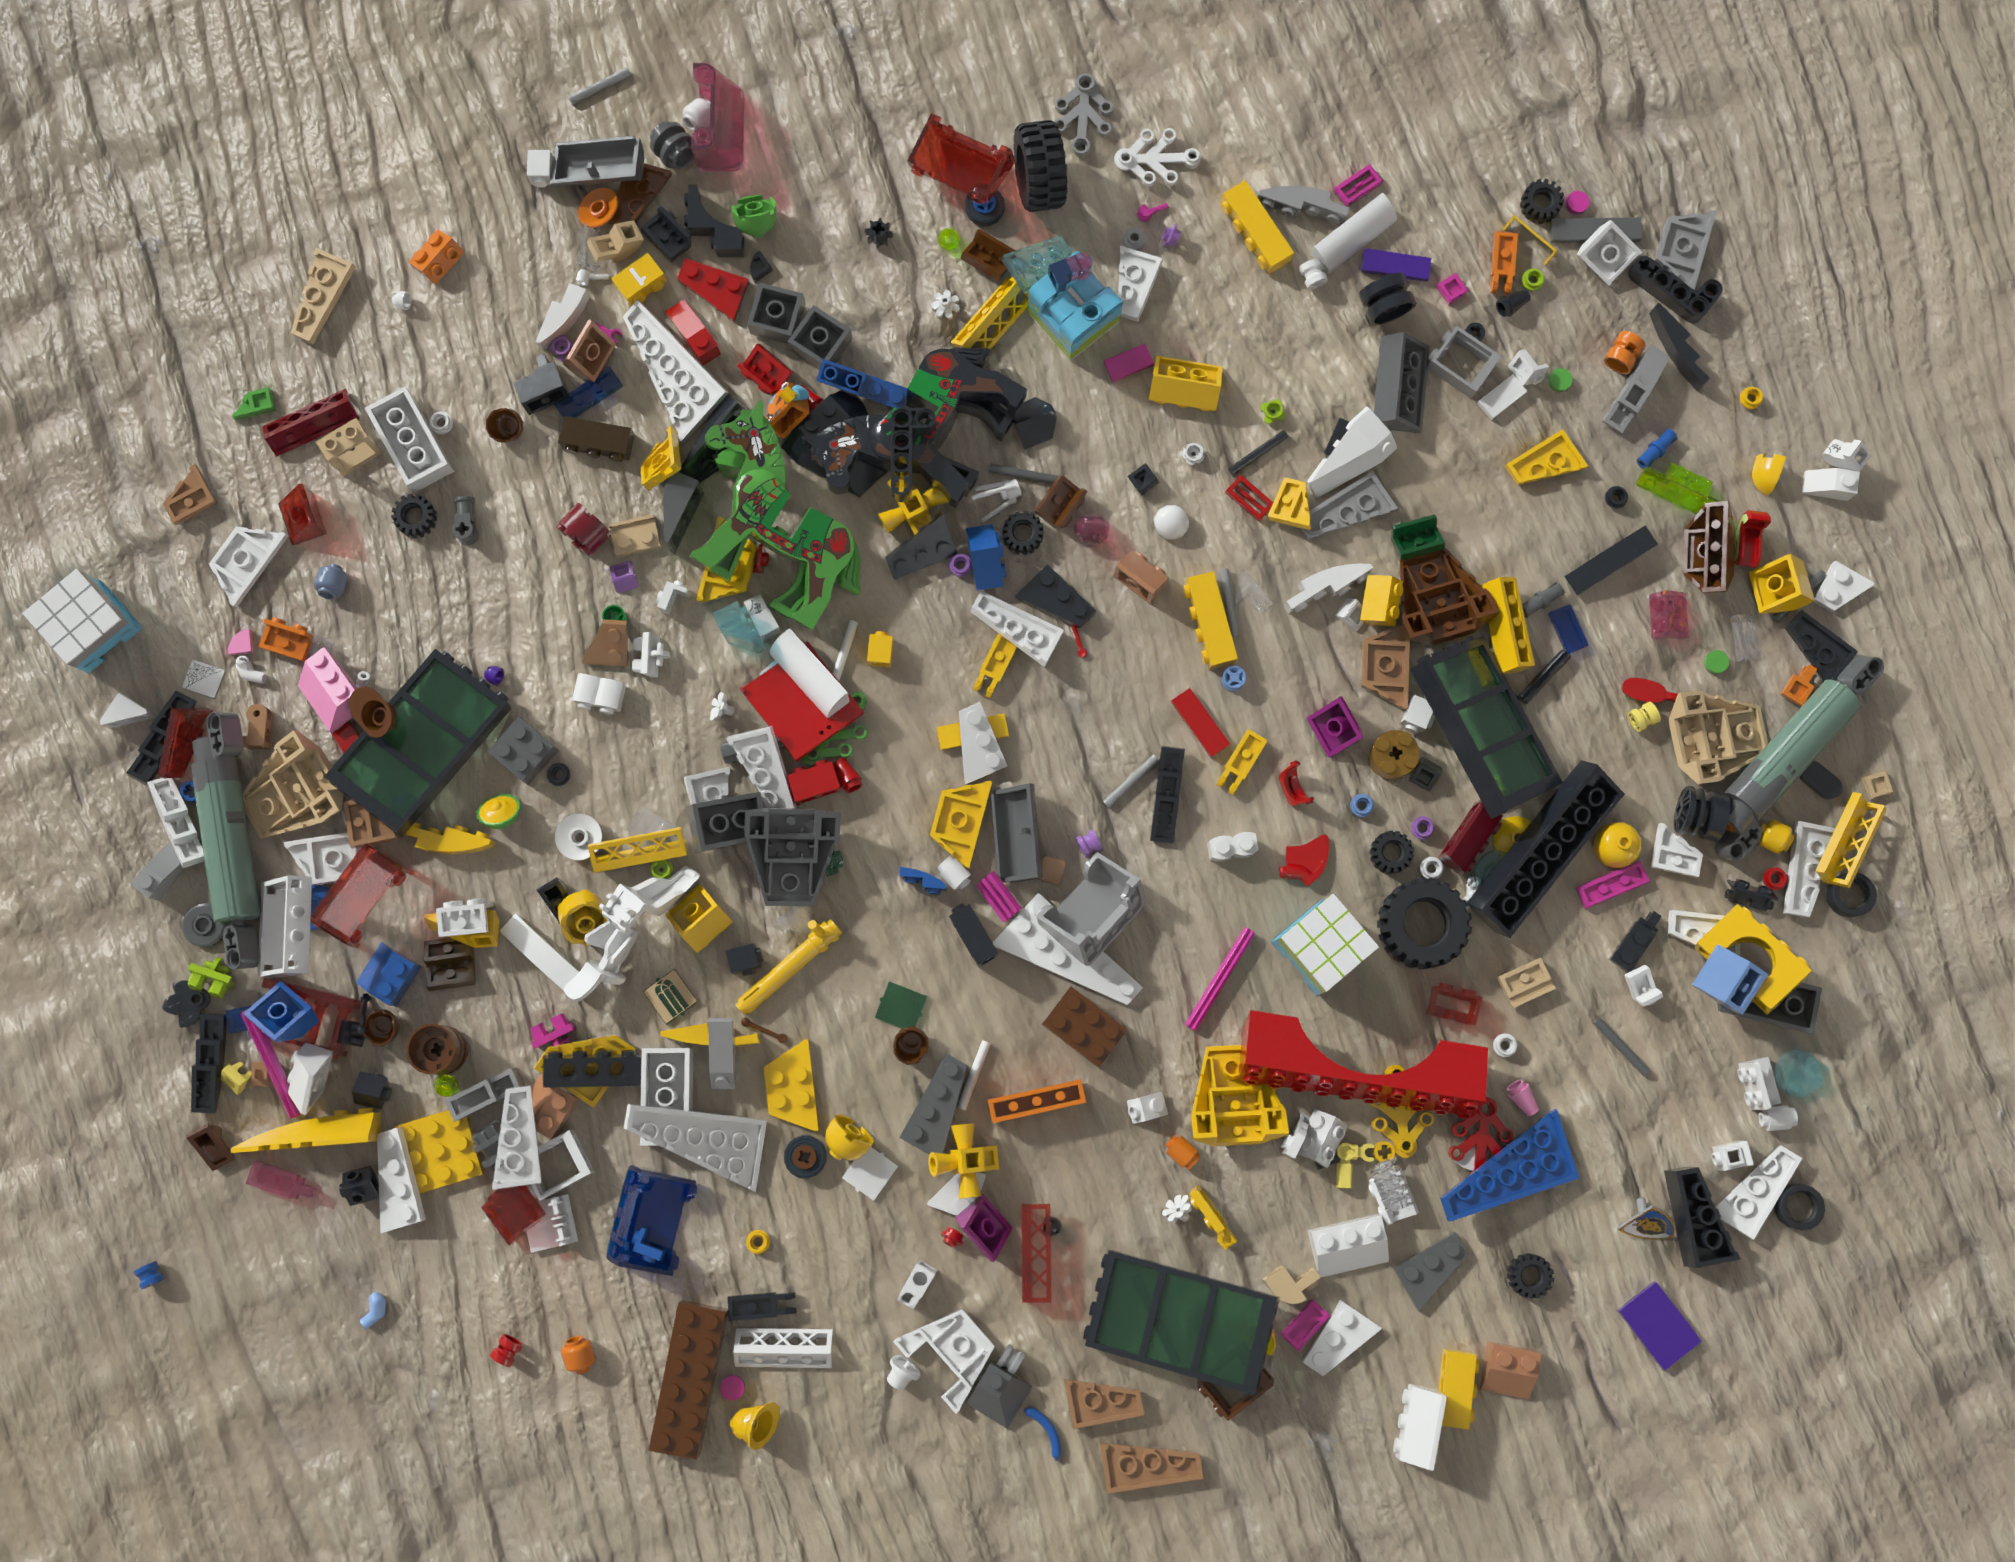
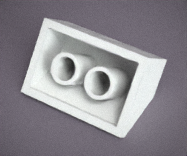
(1349, 1245)
(1420, 1426)

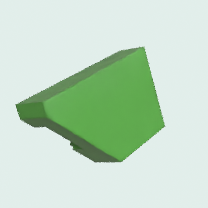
(255, 404)

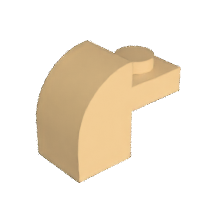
(618, 244)
(1289, 1290)

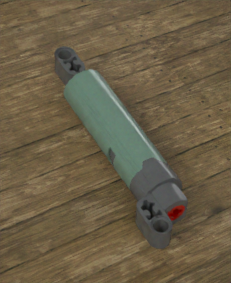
(226, 837)

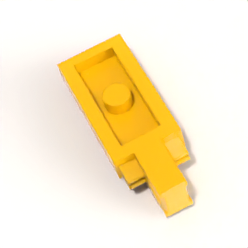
(1212, 1218)

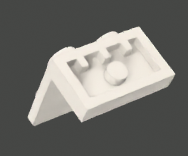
(463, 919)
(1759, 1084)

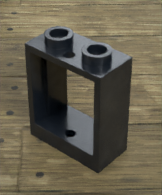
(973, 934)

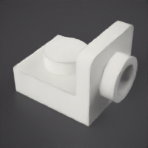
(1526, 369)

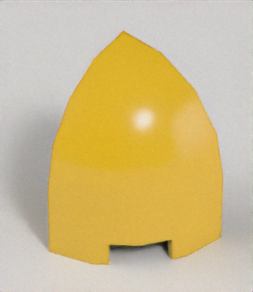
(1767, 472)

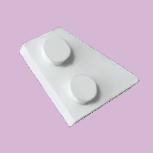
(1674, 854)

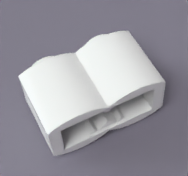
(599, 693)
(1226, 847)

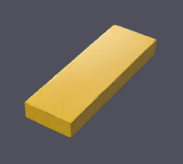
(950, 736)

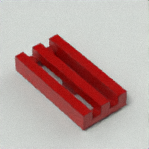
(1258, 516)

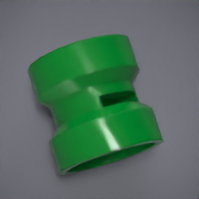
(615, 612)

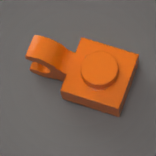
(1798, 687)

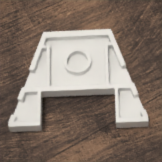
(959, 1345)

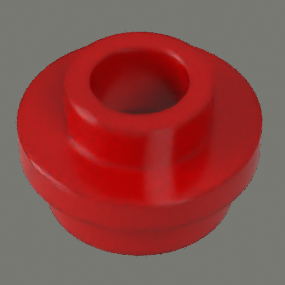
(1781, 878)
(952, 1237)

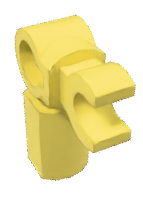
(1344, 1169)

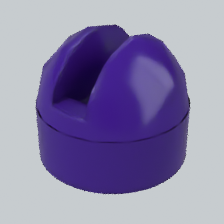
(494, 675)

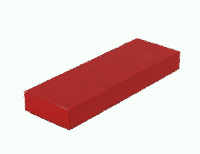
(1200, 722)

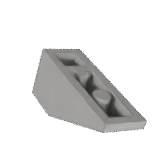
(159, 874)
(722, 1053)

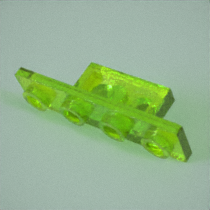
(1678, 486)

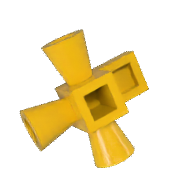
(913, 511)
(965, 1161)

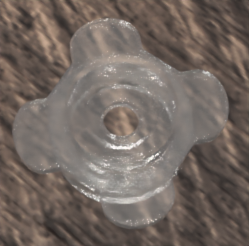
(318, 641)

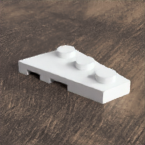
(707, 785)
(1693, 926)

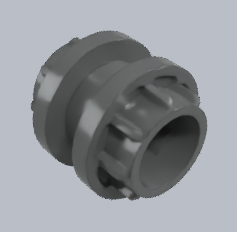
(671, 145)
(487, 1141)

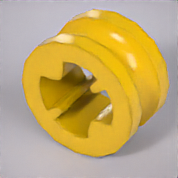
(1378, 1146)

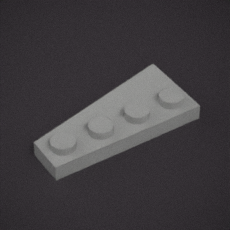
(1351, 506)

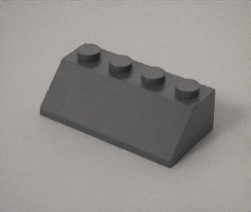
(1401, 382)
(1795, 1012)

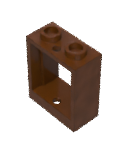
(1222, 1407)

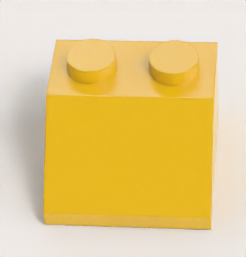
(1781, 585)
(698, 918)

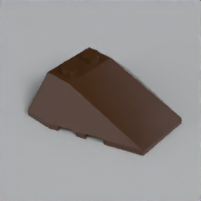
(1442, 599)

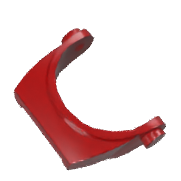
(1290, 775)

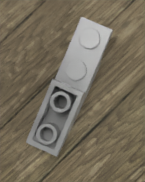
(1293, 199)
(1637, 389)

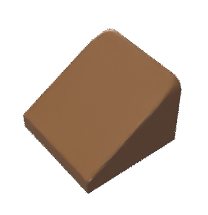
(1052, 870)

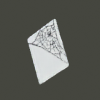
(203, 678)

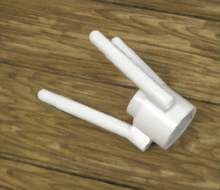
(1008, 490)

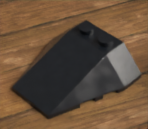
(830, 411)

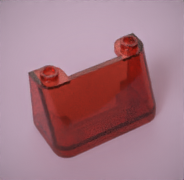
(960, 161)

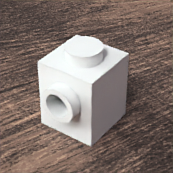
(539, 167)
(1418, 715)

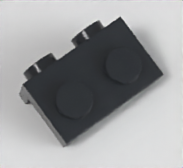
(667, 234)

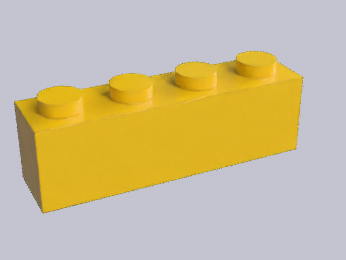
(1256, 227)
(1210, 620)
(1509, 627)

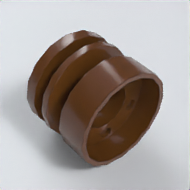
(424, 1046)

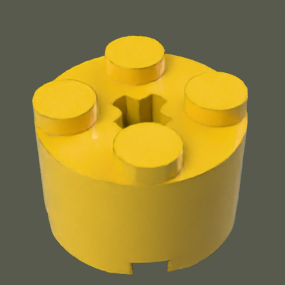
(580, 915)

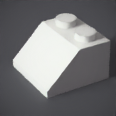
(308, 1075)

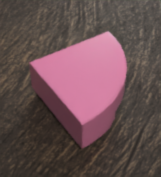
(241, 643)

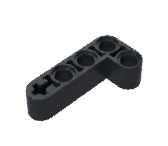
(1671, 285)
(904, 454)

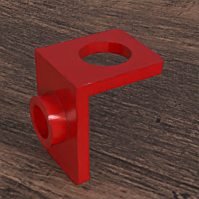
(762, 560)

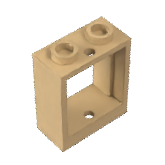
(339, 449)

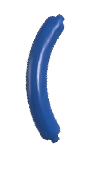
(1049, 1428)

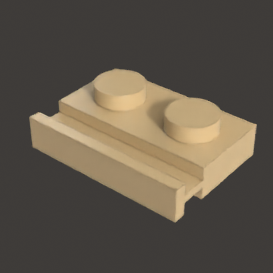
(635, 535)
(1526, 982)

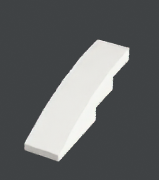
(176, 821)
(539, 951)

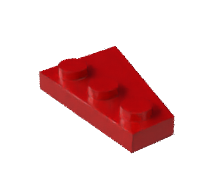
(717, 287)

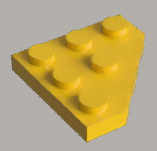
(611, 1042)

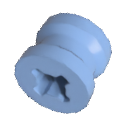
(1236, 675)

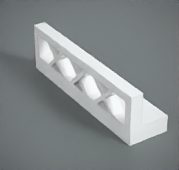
(783, 1353)

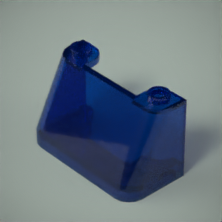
(653, 1202)

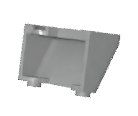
(1094, 910)

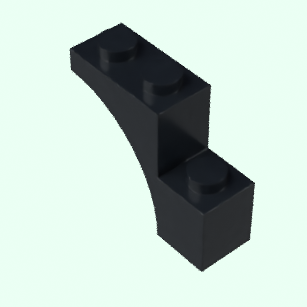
(725, 239)

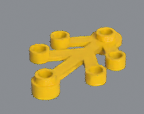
(1401, 1117)

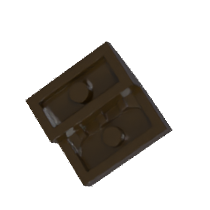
(448, 964)

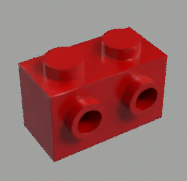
(813, 782)

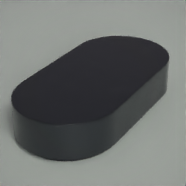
(1821, 781)

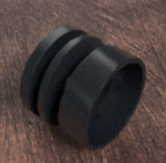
(1702, 813)

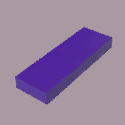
(1388, 263)

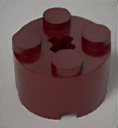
(584, 530)

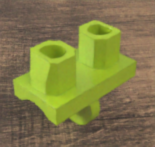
(219, 981)

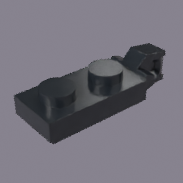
(1635, 942)

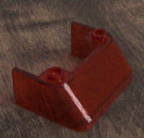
(357, 893)

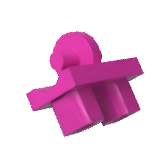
(562, 1027)

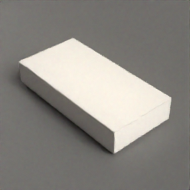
(1502, 397)

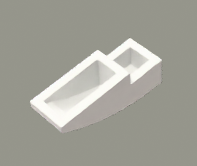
(562, 315)

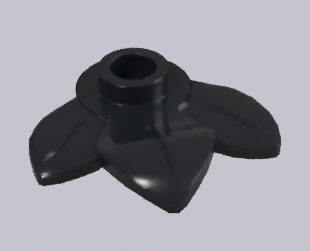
(183, 1003)

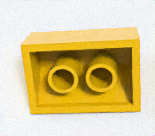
(1186, 383)

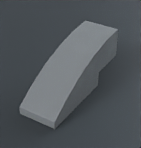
(483, 1094)

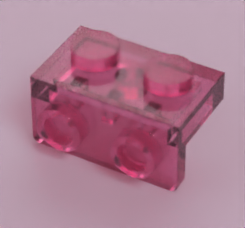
(1668, 615)

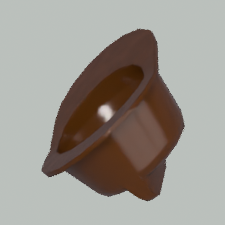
(372, 711)

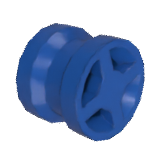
(149, 1275)

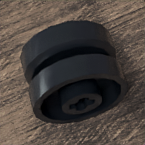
(1387, 298)

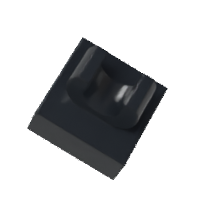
(348, 1034)

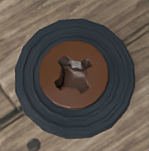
(812, 1158)

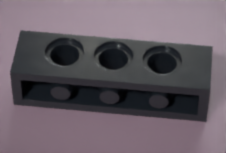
(628, 1076)

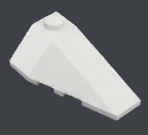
(1360, 449)

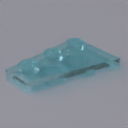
(1032, 262)

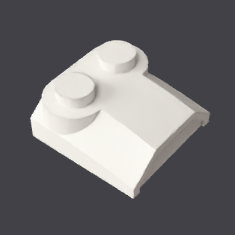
(1608, 252)

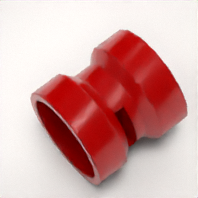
(506, 1350)

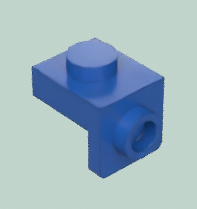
(648, 1251)

